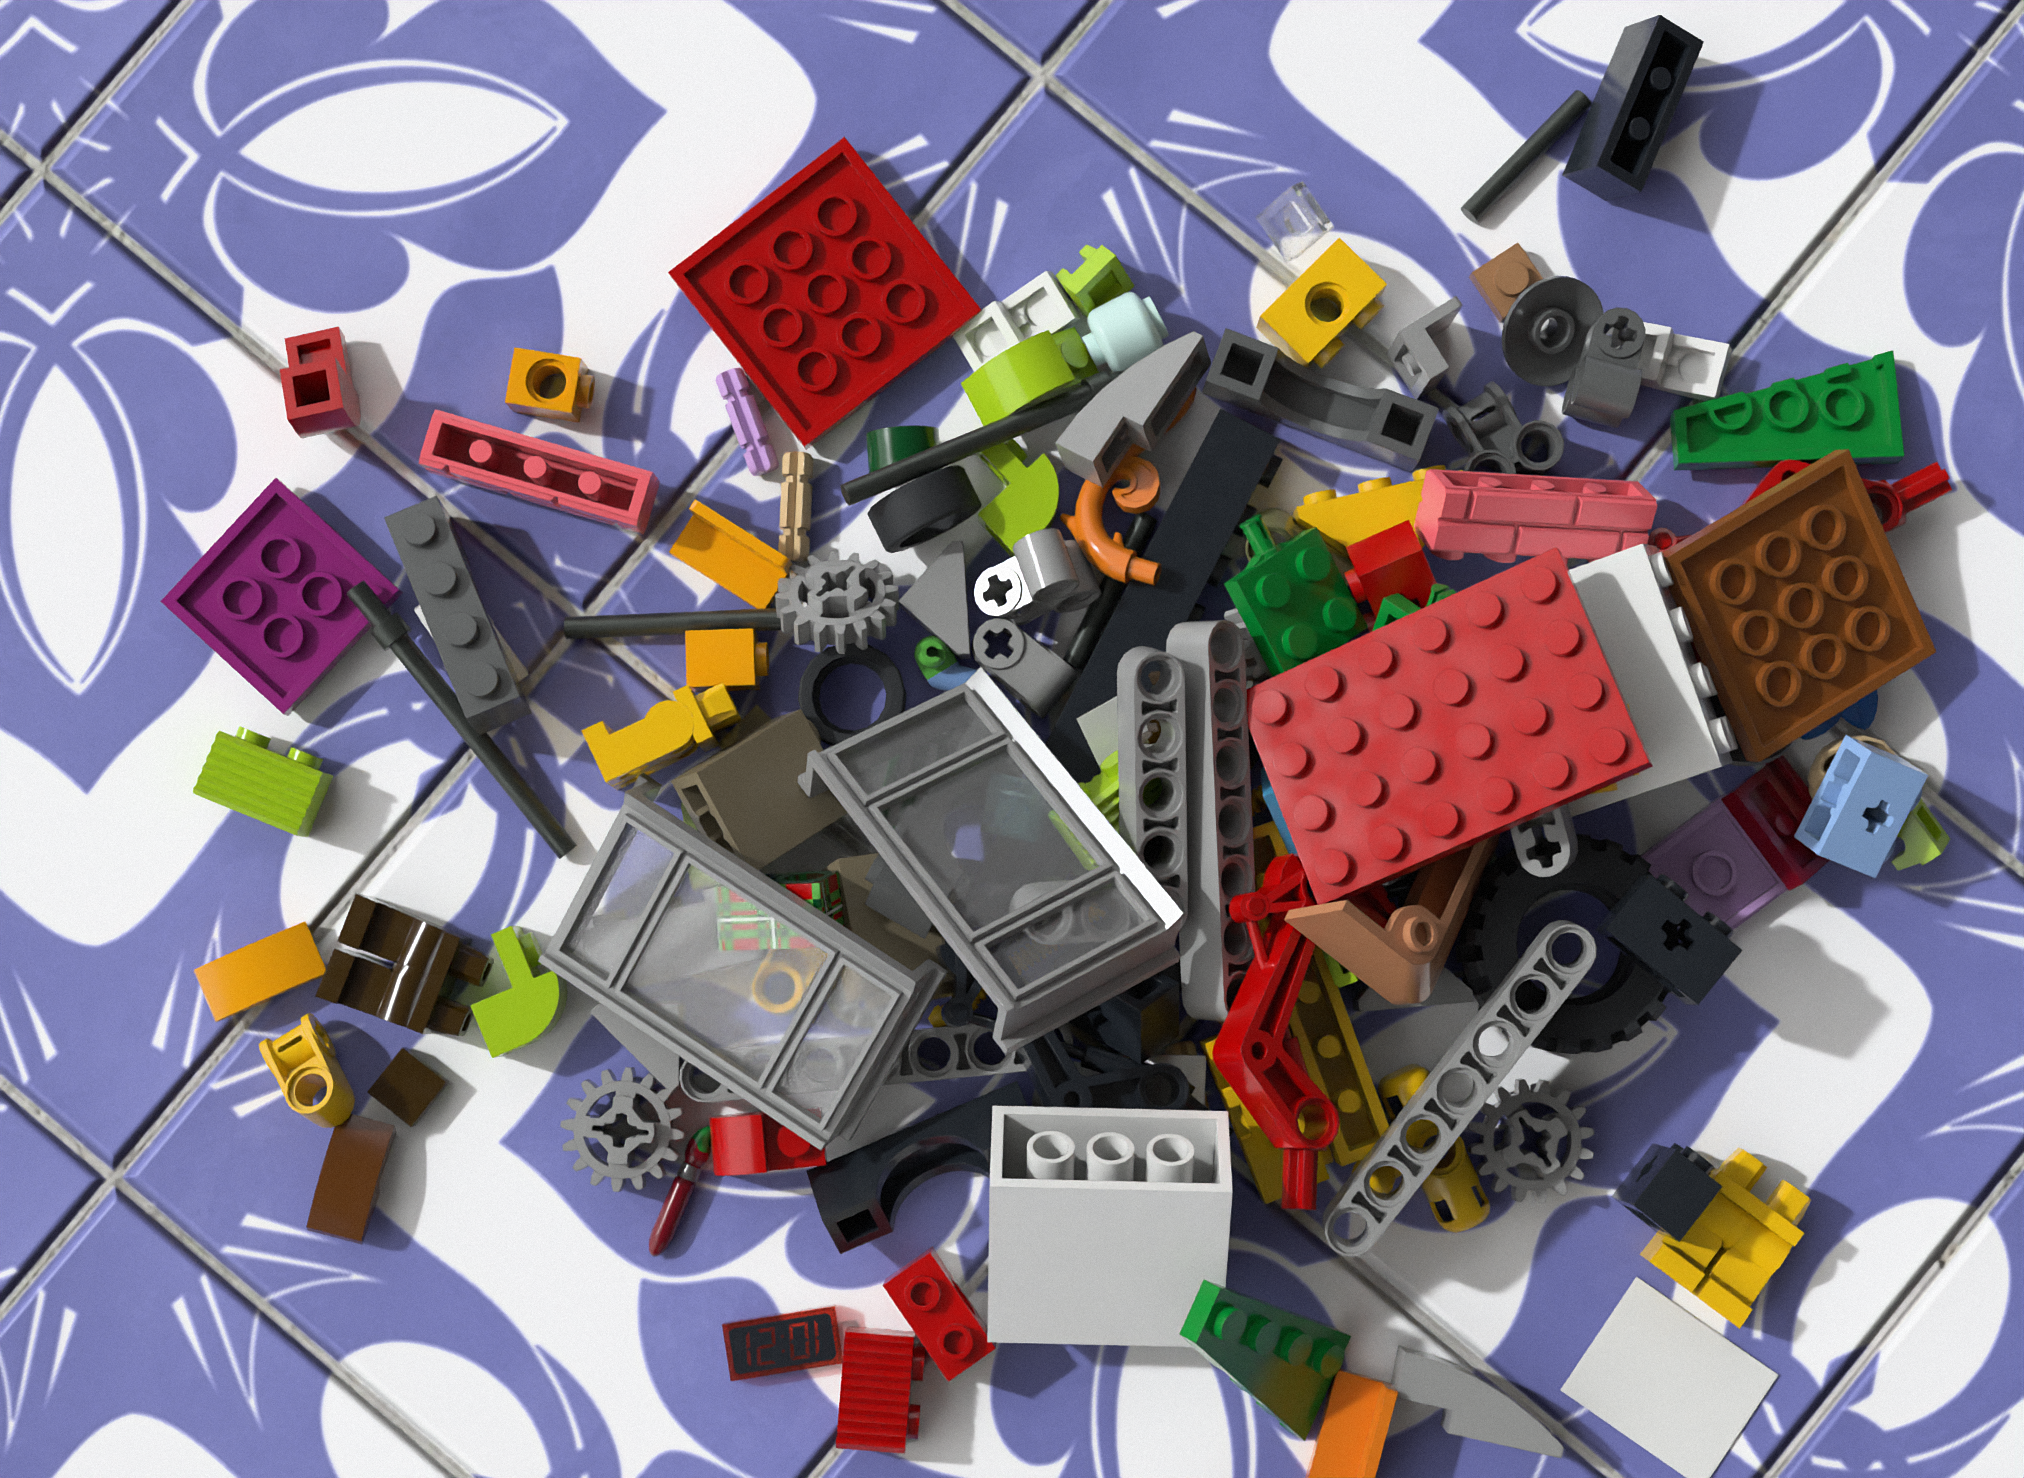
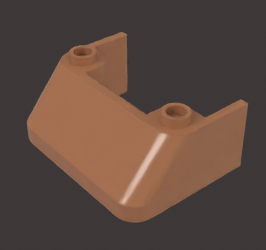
(1414, 945)

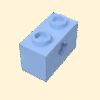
(1861, 806)

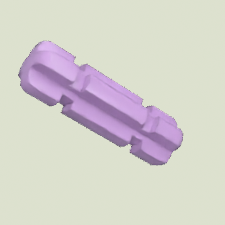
(747, 421)

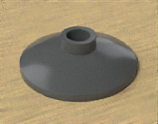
(1553, 354)

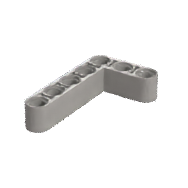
(1163, 760)

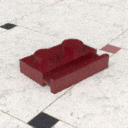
(1770, 810)

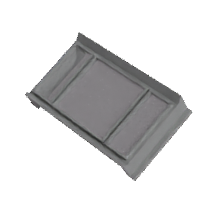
(1003, 856)
(737, 972)

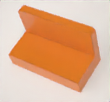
(1352, 1427)

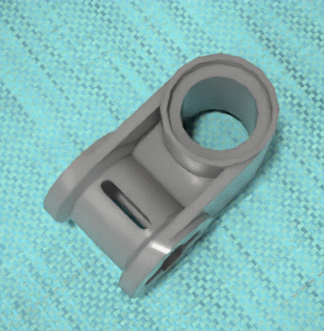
(1031, 672)

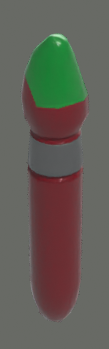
(695, 1155)

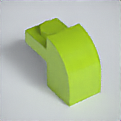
(1029, 374)
(1027, 501)
(529, 1007)

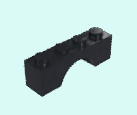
(866, 1187)

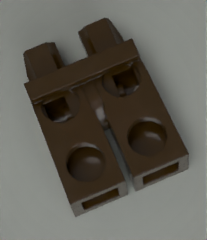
(423, 973)

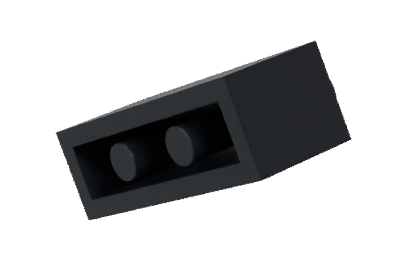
(1633, 108)

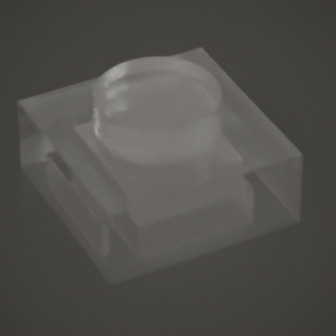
(1294, 221)

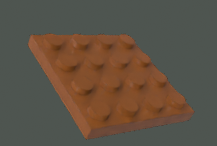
(1797, 605)

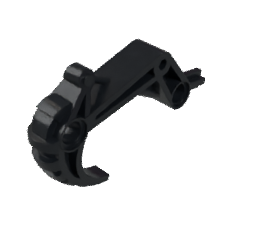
(1052, 1070)

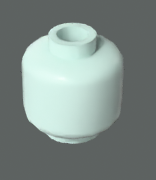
(1124, 331)

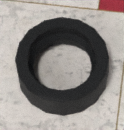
(924, 508)
(827, 662)

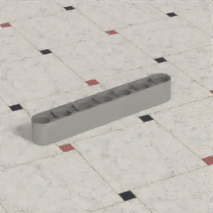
(1219, 814)
(908, 1067)
(1451, 1116)

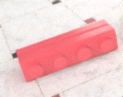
(539, 471)
(1530, 515)

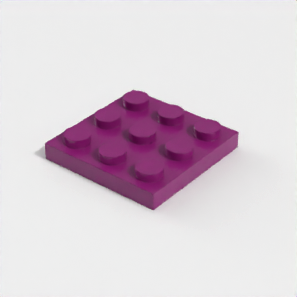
(278, 597)

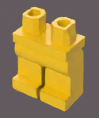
(664, 736)
(1734, 1240)

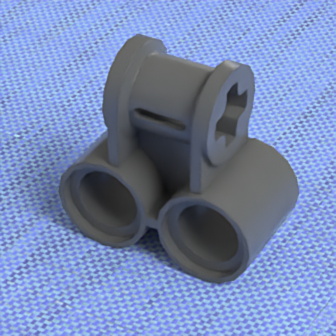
(1607, 378)
(1498, 435)

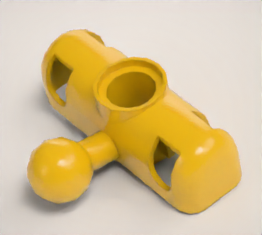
(1451, 1177)

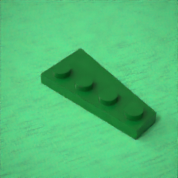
(1796, 420)
(1267, 1352)

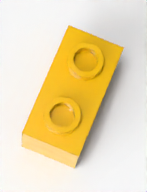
(1335, 276)

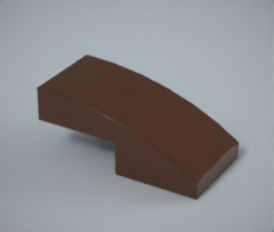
(351, 1178)

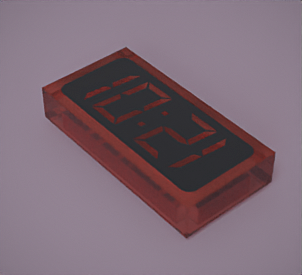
(783, 1342)

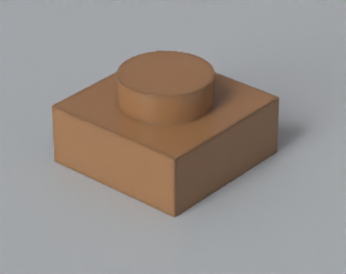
(1504, 279)

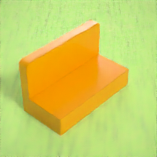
(731, 557)

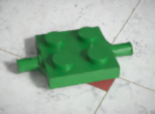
(1293, 598)

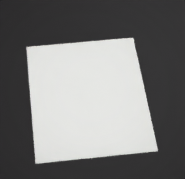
(1669, 1382)

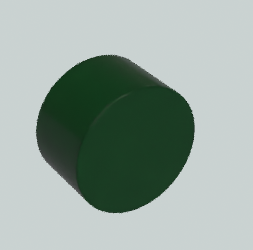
(898, 442)

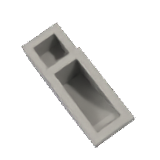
(1133, 409)
(1469, 1403)

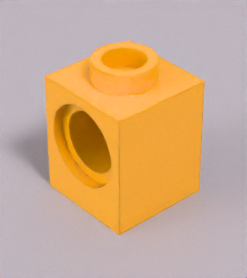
(529, 371)
(725, 658)

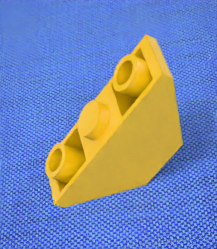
(1362, 514)

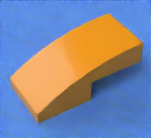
(260, 971)

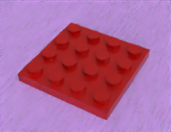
(825, 293)

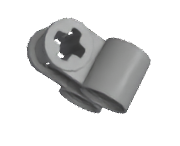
(1043, 576)

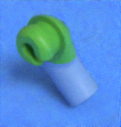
(940, 664)

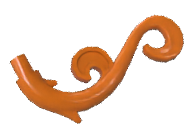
(1140, 496)

